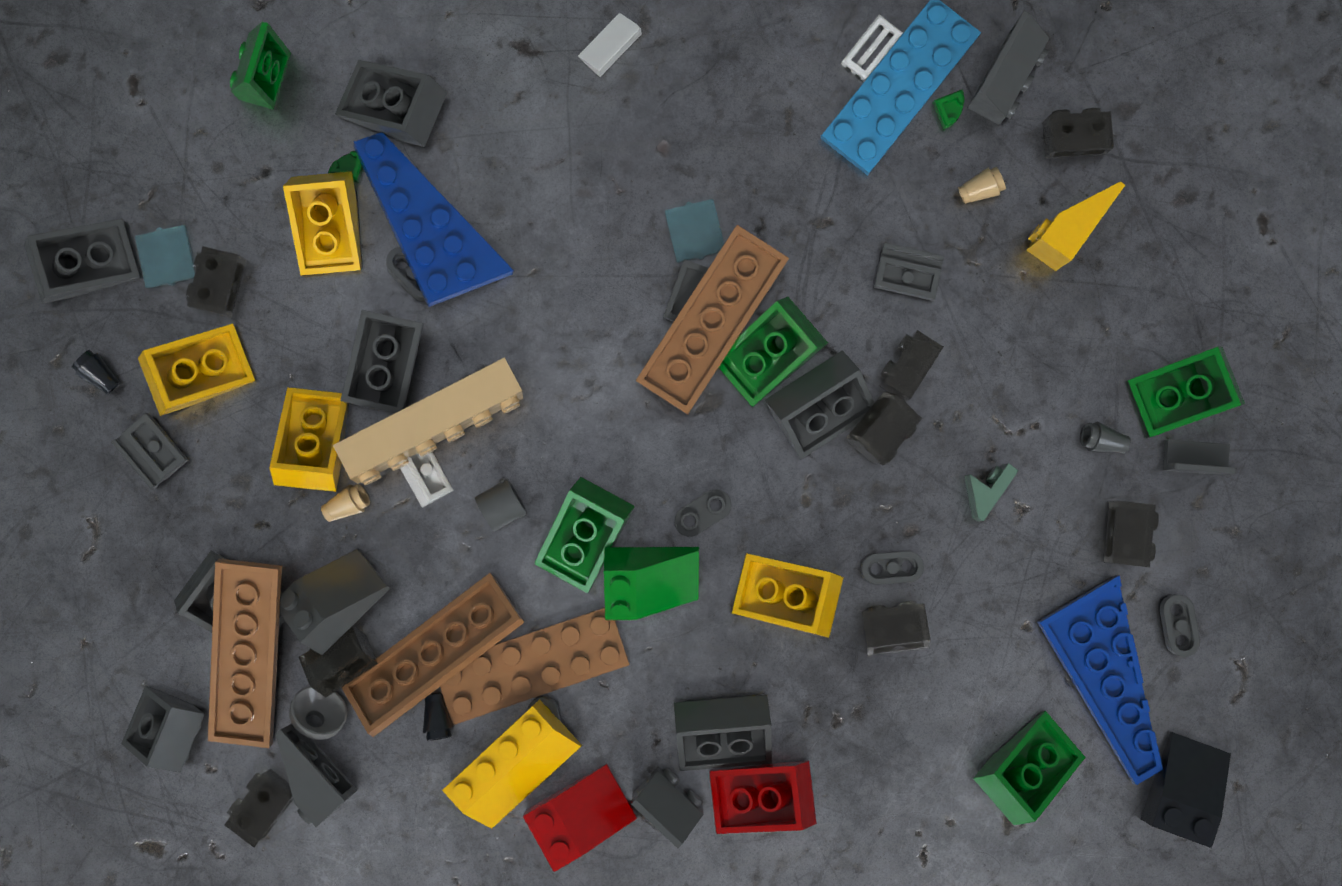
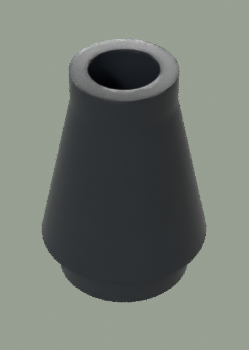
(95, 371)
(437, 721)

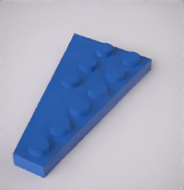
(434, 237)
(1103, 663)

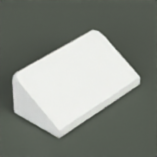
(610, 44)
(424, 476)

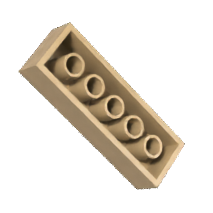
(429, 422)

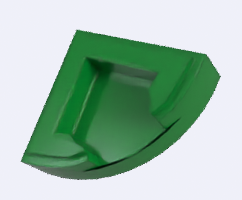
(949, 108)
(348, 163)

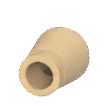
(982, 186)
(346, 503)

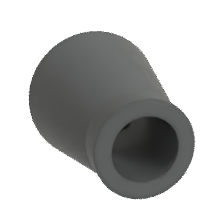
(1104, 439)

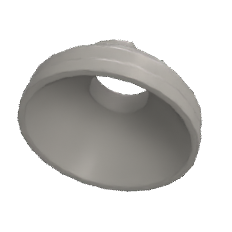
(330, 710)

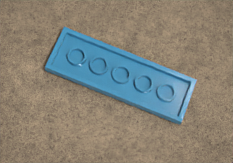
(900, 85)

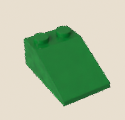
(260, 67)
(771, 350)
(1186, 391)
(580, 533)
(648, 580)
(1030, 770)

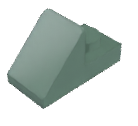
(983, 497)

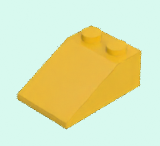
(324, 222)
(1060, 238)
(195, 368)
(305, 440)
(787, 595)

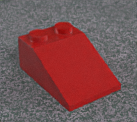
(763, 798)
(579, 817)

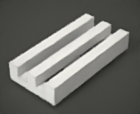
(856, 67)

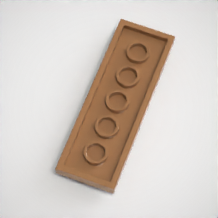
(712, 319)
(244, 653)
(432, 654)
(535, 665)

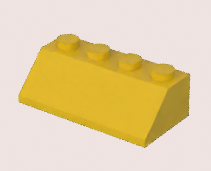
(512, 766)

